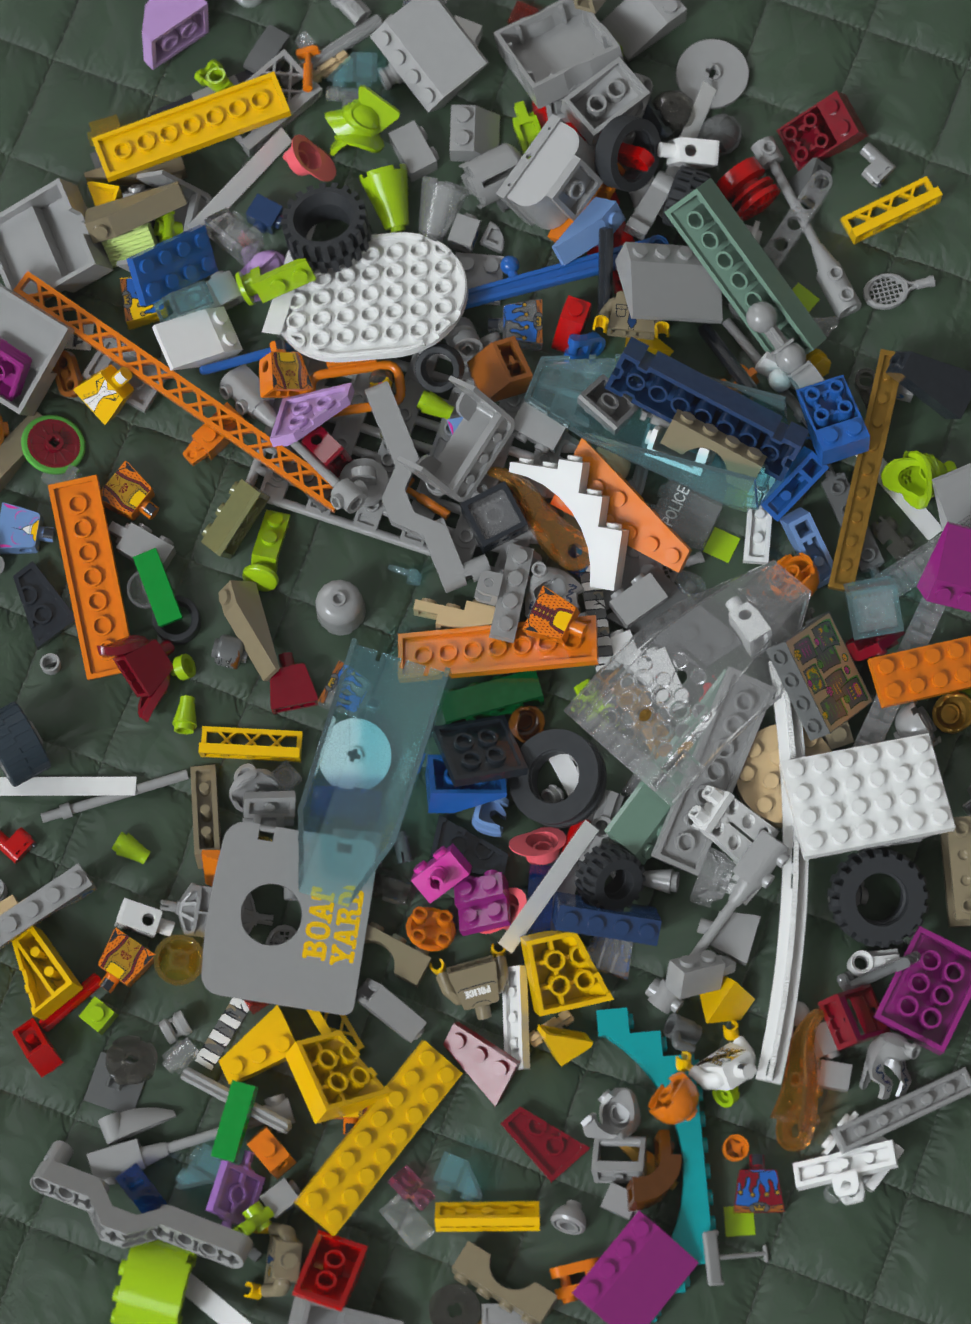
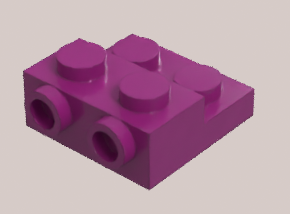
(482, 902)

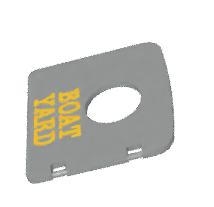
(310, 970)

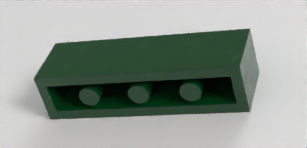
(493, 697)

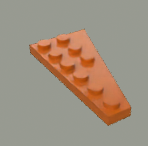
(627, 507)

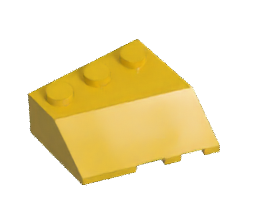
(561, 973)
(333, 1076)

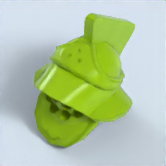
(362, 121)
(914, 476)

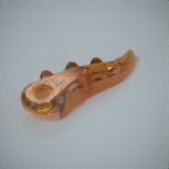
(546, 525)
(800, 1087)

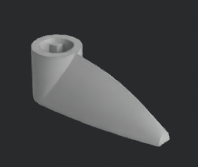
(131, 1122)

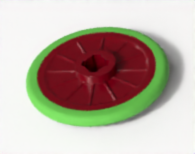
(45, 457)

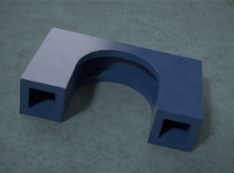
(638, 925)

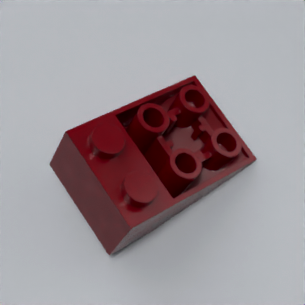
(822, 130)

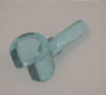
(413, 575)

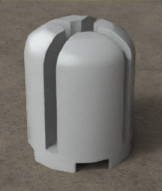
(488, 172)

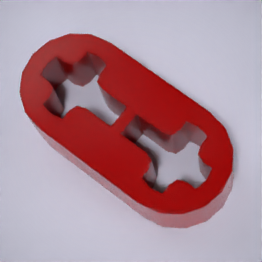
(635, 157)

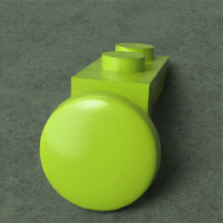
(275, 281)
(266, 551)

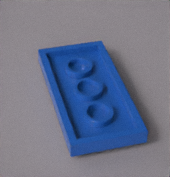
(172, 265)

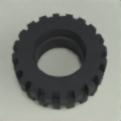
(902, 920)

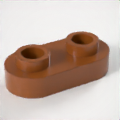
(67, 374)

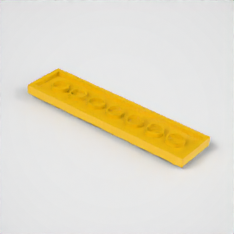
(191, 126)
(378, 1138)

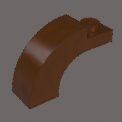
(650, 1189)

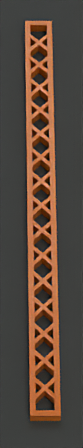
(170, 394)

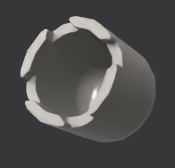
(340, 607)

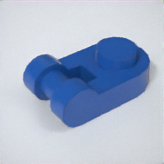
(588, 343)

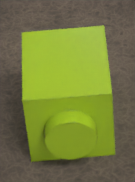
(98, 1015)

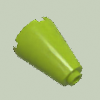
(389, 195)

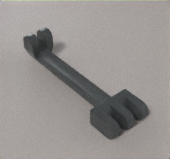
(847, 981)

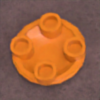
(431, 928)

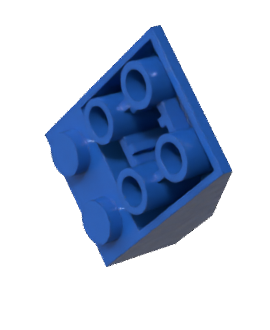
(833, 420)

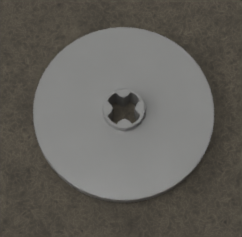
(715, 55)

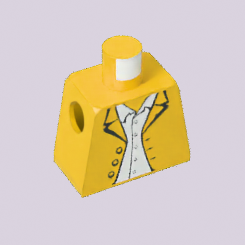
(106, 391)

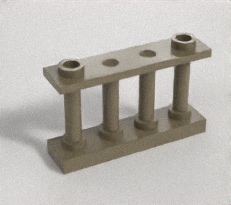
(957, 872)

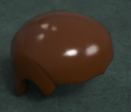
(526, 722)

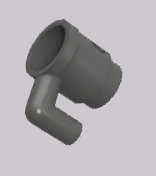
(683, 1032)

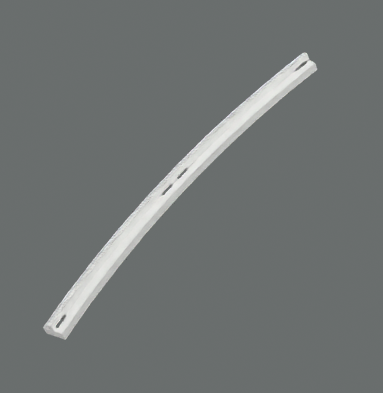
(792, 912)

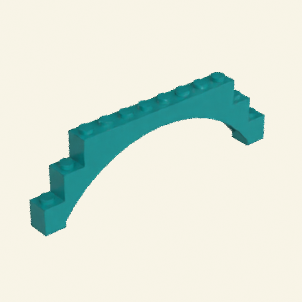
(647, 1052)

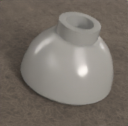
(569, 1218)

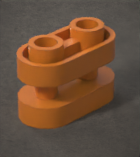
(563, 1273)

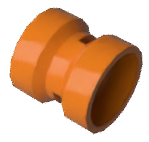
(738, 1150)

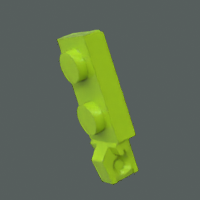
(525, 126)

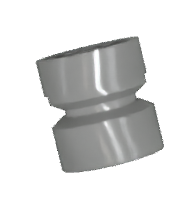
(464, 339)

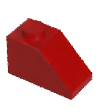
(571, 321)
(37, 1047)

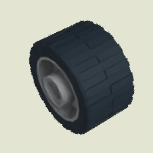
(20, 746)

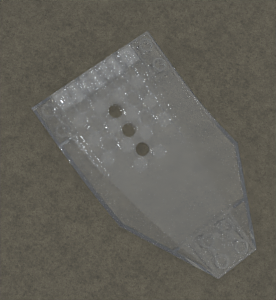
(729, 682)

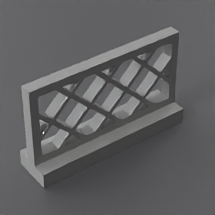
(297, 105)

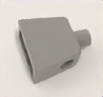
(734, 937)

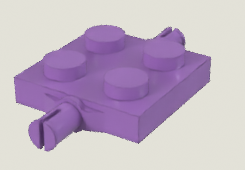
(235, 1190)

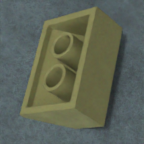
(234, 519)

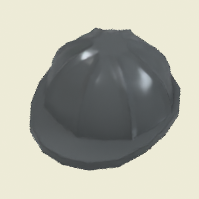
(723, 129)

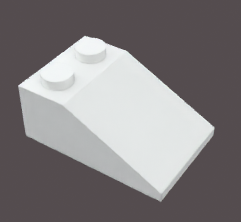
(197, 339)

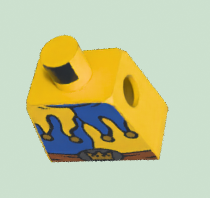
(135, 313)

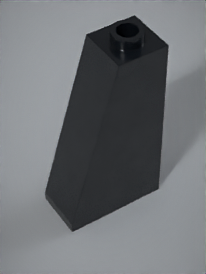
(933, 382)

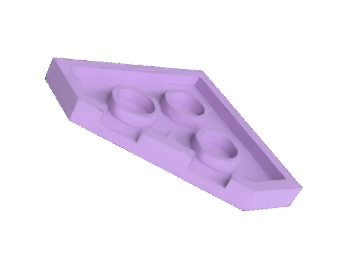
(307, 411)

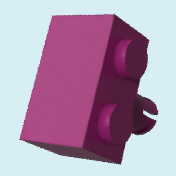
(441, 872)

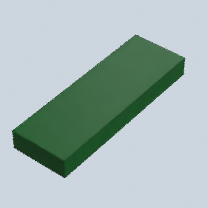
(158, 587)
(234, 1121)

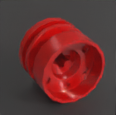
(748, 189)

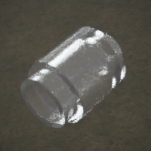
(180, 1056)

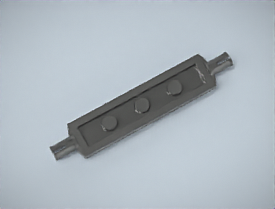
(837, 491)

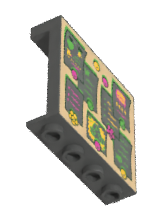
(820, 676)

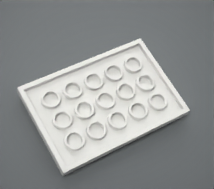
(866, 796)

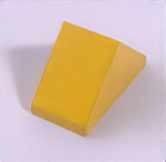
(564, 1043)

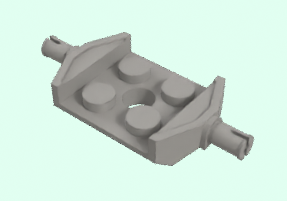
(193, 911)

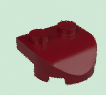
(872, 646)

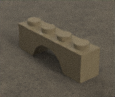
(689, 433)
(409, 962)
(532, 1302)

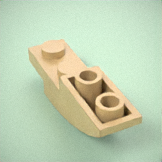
(452, 615)

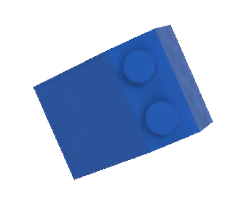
(445, 798)

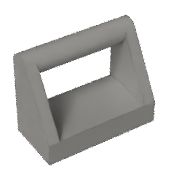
(619, 1170)

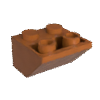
(501, 370)

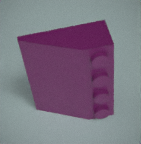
(949, 569)
(929, 995)
(635, 1274)

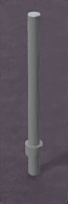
(755, 357)
(67, 810)

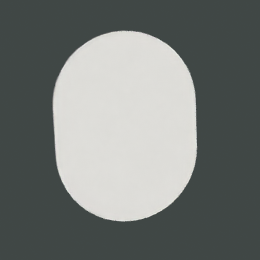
(384, 306)

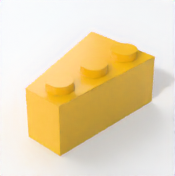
(44, 972)
(259, 1049)

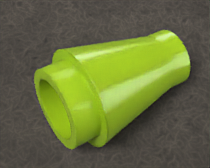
(434, 405)
(185, 716)
(130, 848)

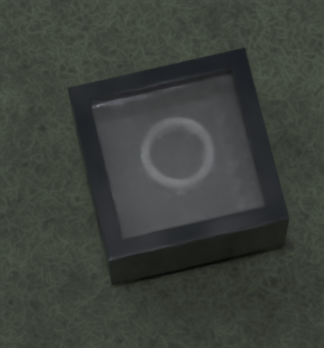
(494, 517)

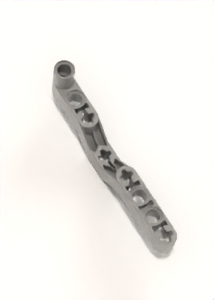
(397, 504)
(127, 1229)

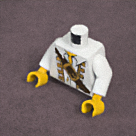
(726, 1066)

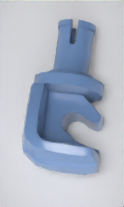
(482, 817)

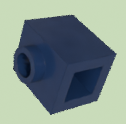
(264, 214)

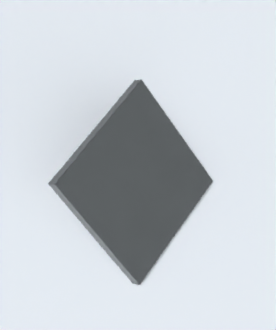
(107, 1093)

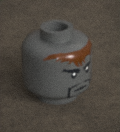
(229, 651)

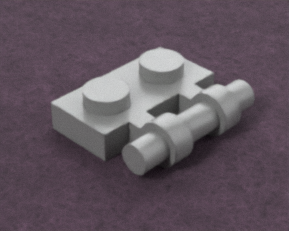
(270, 808)

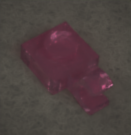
(408, 1185)

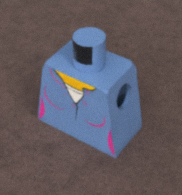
(22, 530)

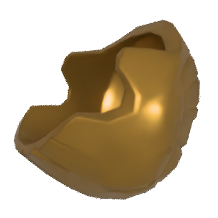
(952, 712)

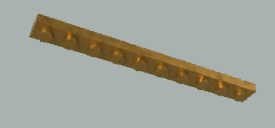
(865, 477)

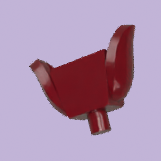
(144, 667)

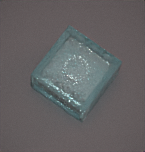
(873, 607)

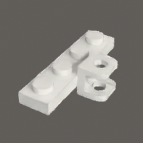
(846, 1170)

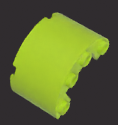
(152, 1284)

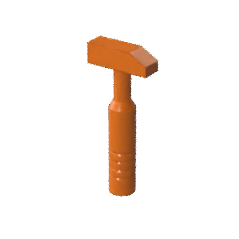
(306, 53)
(428, 502)

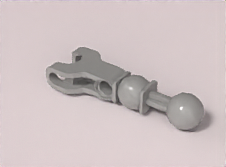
(788, 355)

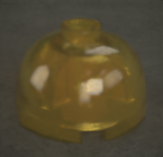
(178, 960)

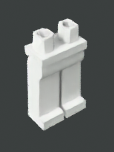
(728, 822)

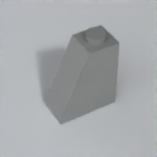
(390, 1010)

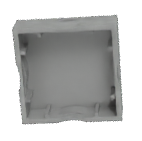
(556, 50)

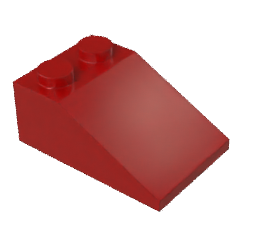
(331, 1271)

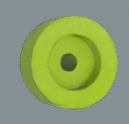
(183, 667)
(726, 1098)

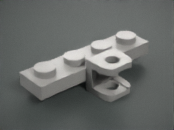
(506, 592)

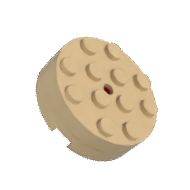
(760, 777)

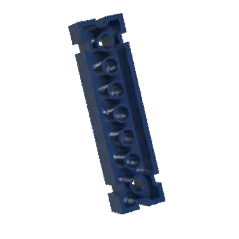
(666, 385)

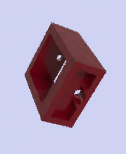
(841, 1021)

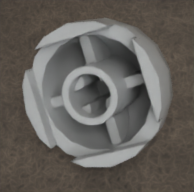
(915, 721)

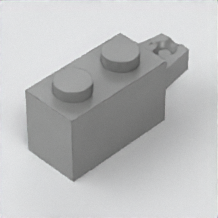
(138, 539)
(697, 973)

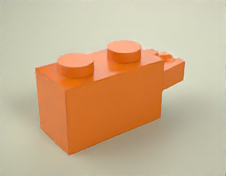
(208, 442)

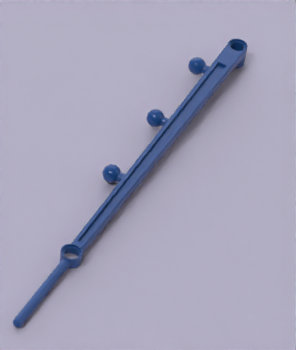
(495, 291)

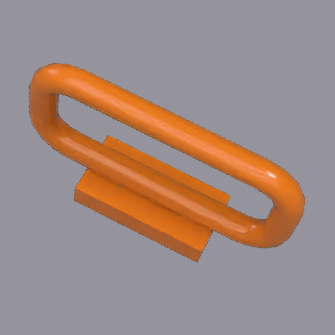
(357, 367)

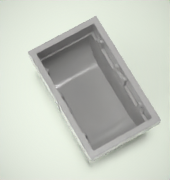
(555, 179)

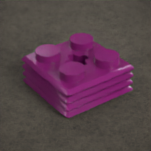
(13, 370)

